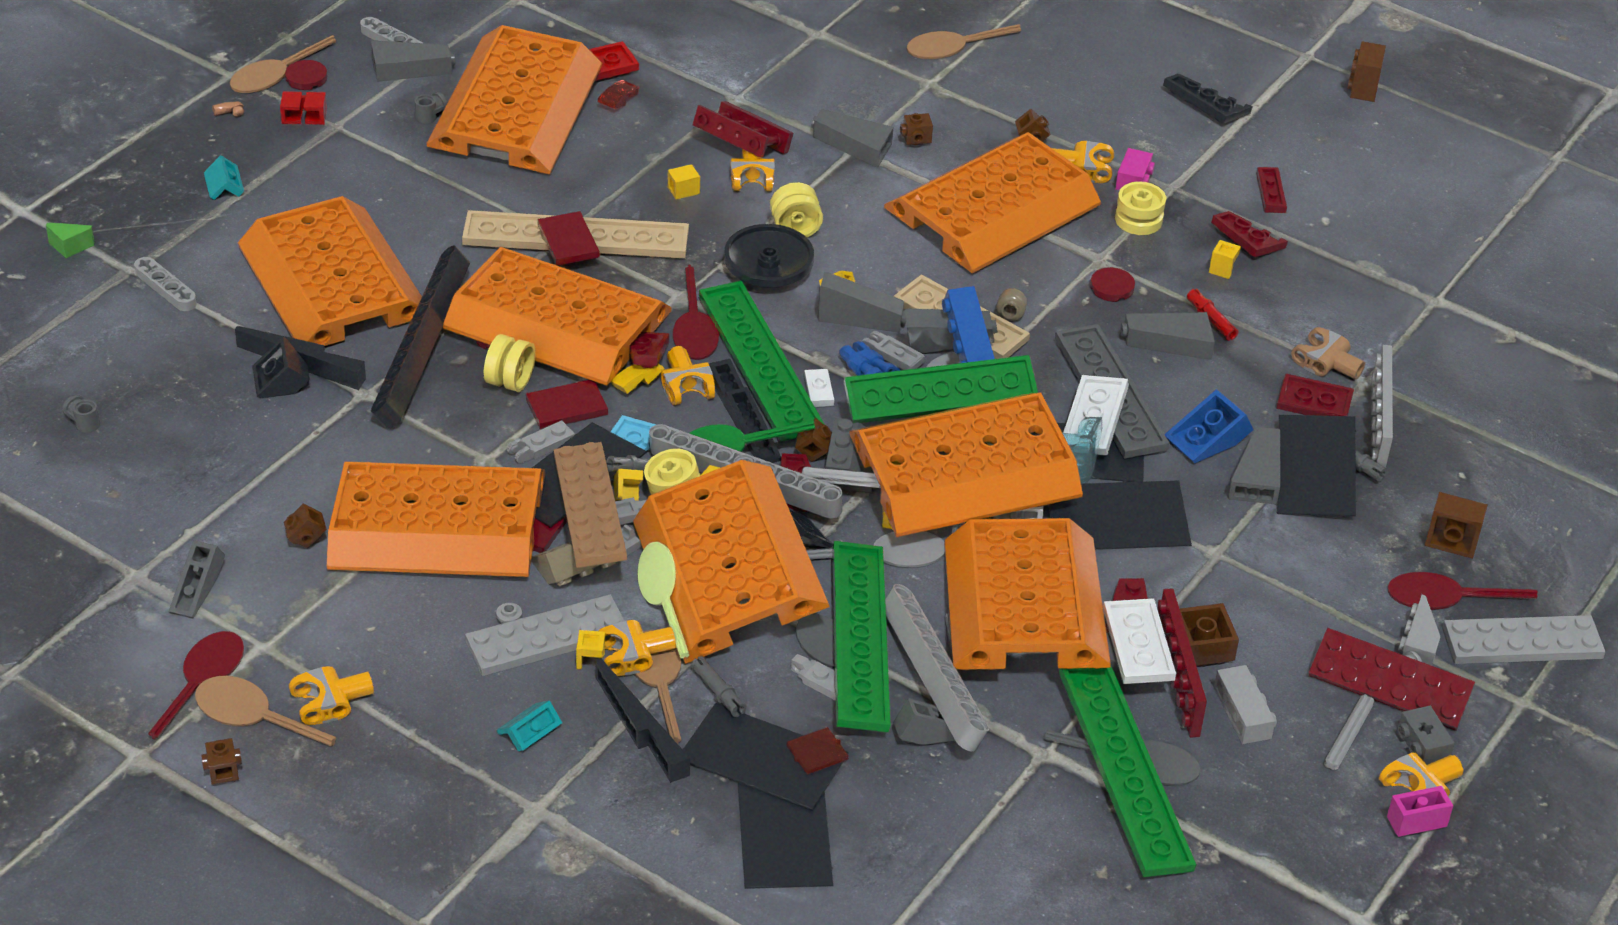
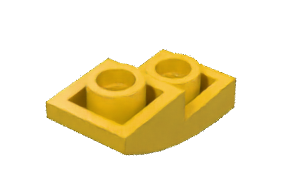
(633, 375)

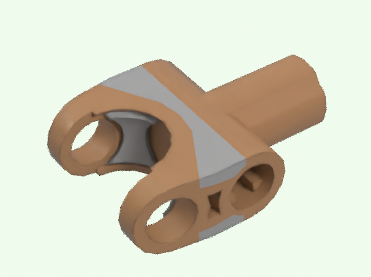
(1328, 354)

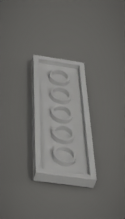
(1382, 406)
(539, 635)
(1523, 639)

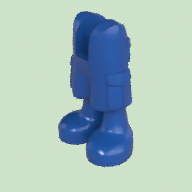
(865, 360)

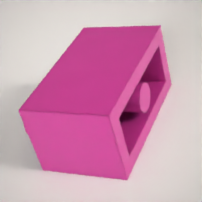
(1135, 167)
(1419, 811)

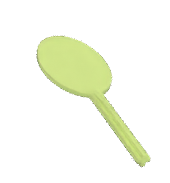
(657, 583)

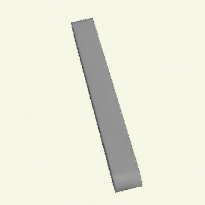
(796, 488)
(935, 668)

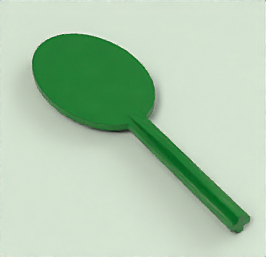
(735, 439)

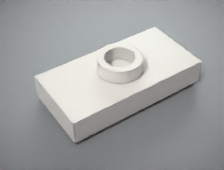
(819, 387)

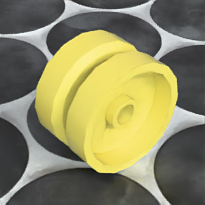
(797, 208)
(1140, 208)
(509, 362)
(670, 469)

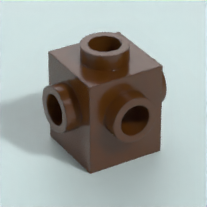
(1034, 124)
(917, 129)
(814, 442)
(304, 526)
(221, 755)

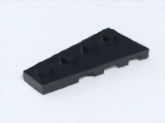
(1206, 99)

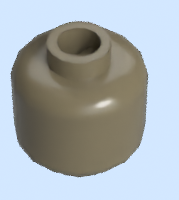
(1011, 304)

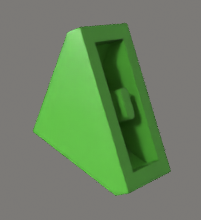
(70, 238)

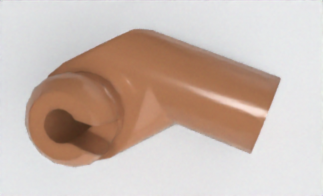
(227, 107)

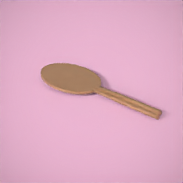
(945, 43)
(269, 72)
(662, 673)
(242, 703)

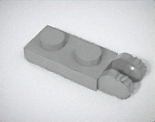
(894, 351)
(540, 442)

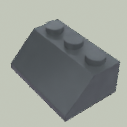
(843, 454)

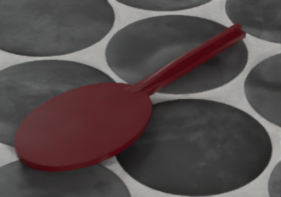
(695, 329)
(1443, 591)
(210, 657)

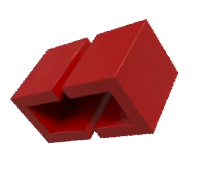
(294, 103)

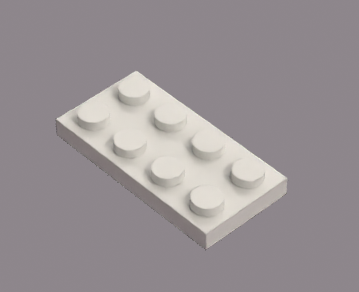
(1098, 398)
(1139, 641)

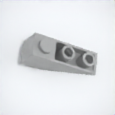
(1421, 632)

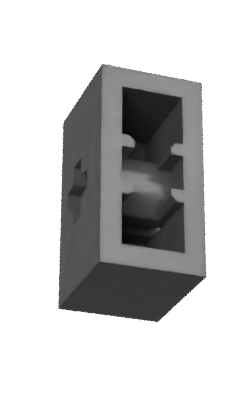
(1425, 734)

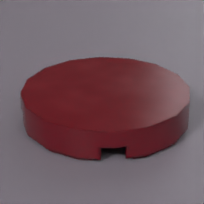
(306, 74)
(1112, 284)

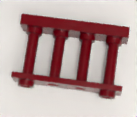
(743, 129)

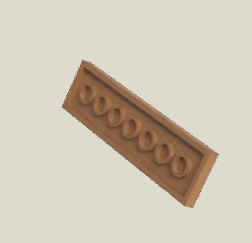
(589, 505)

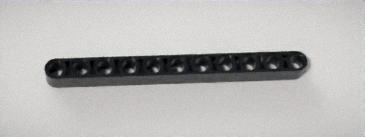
(420, 338)

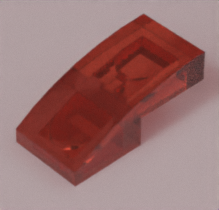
(617, 94)

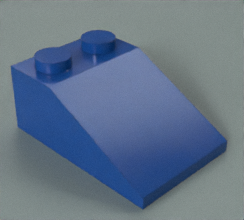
(1210, 428)

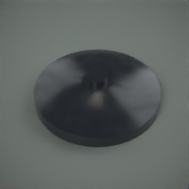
(769, 255)

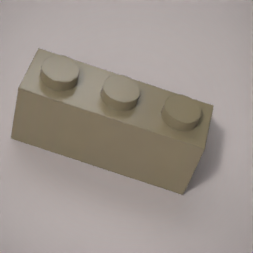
(559, 565)

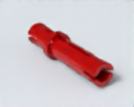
(1215, 317)

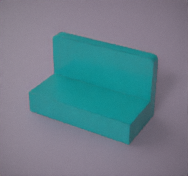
(223, 175)
(531, 724)

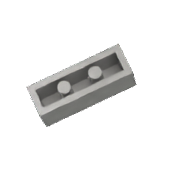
(1244, 704)

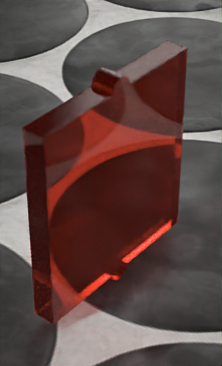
(817, 750)

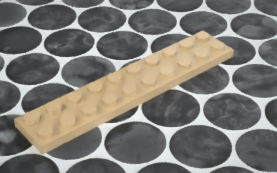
(610, 235)

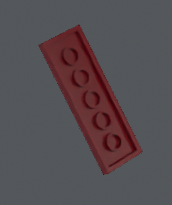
(1390, 677)
(1189, 689)

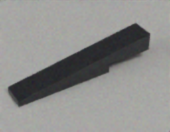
(320, 363)
(742, 408)
(642, 725)

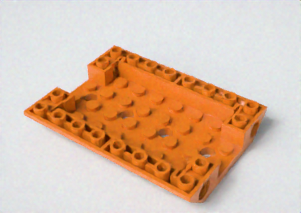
(542, 102)
(999, 201)
(305, 279)
(582, 341)
(974, 477)
(383, 532)
(755, 535)
(991, 586)

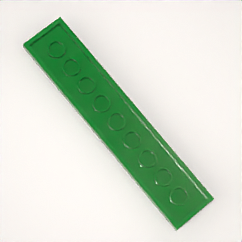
(758, 356)
(860, 637)
(1128, 772)

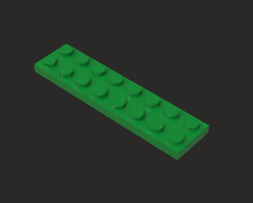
(937, 388)

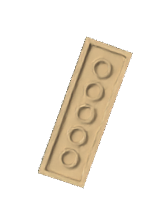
(927, 294)

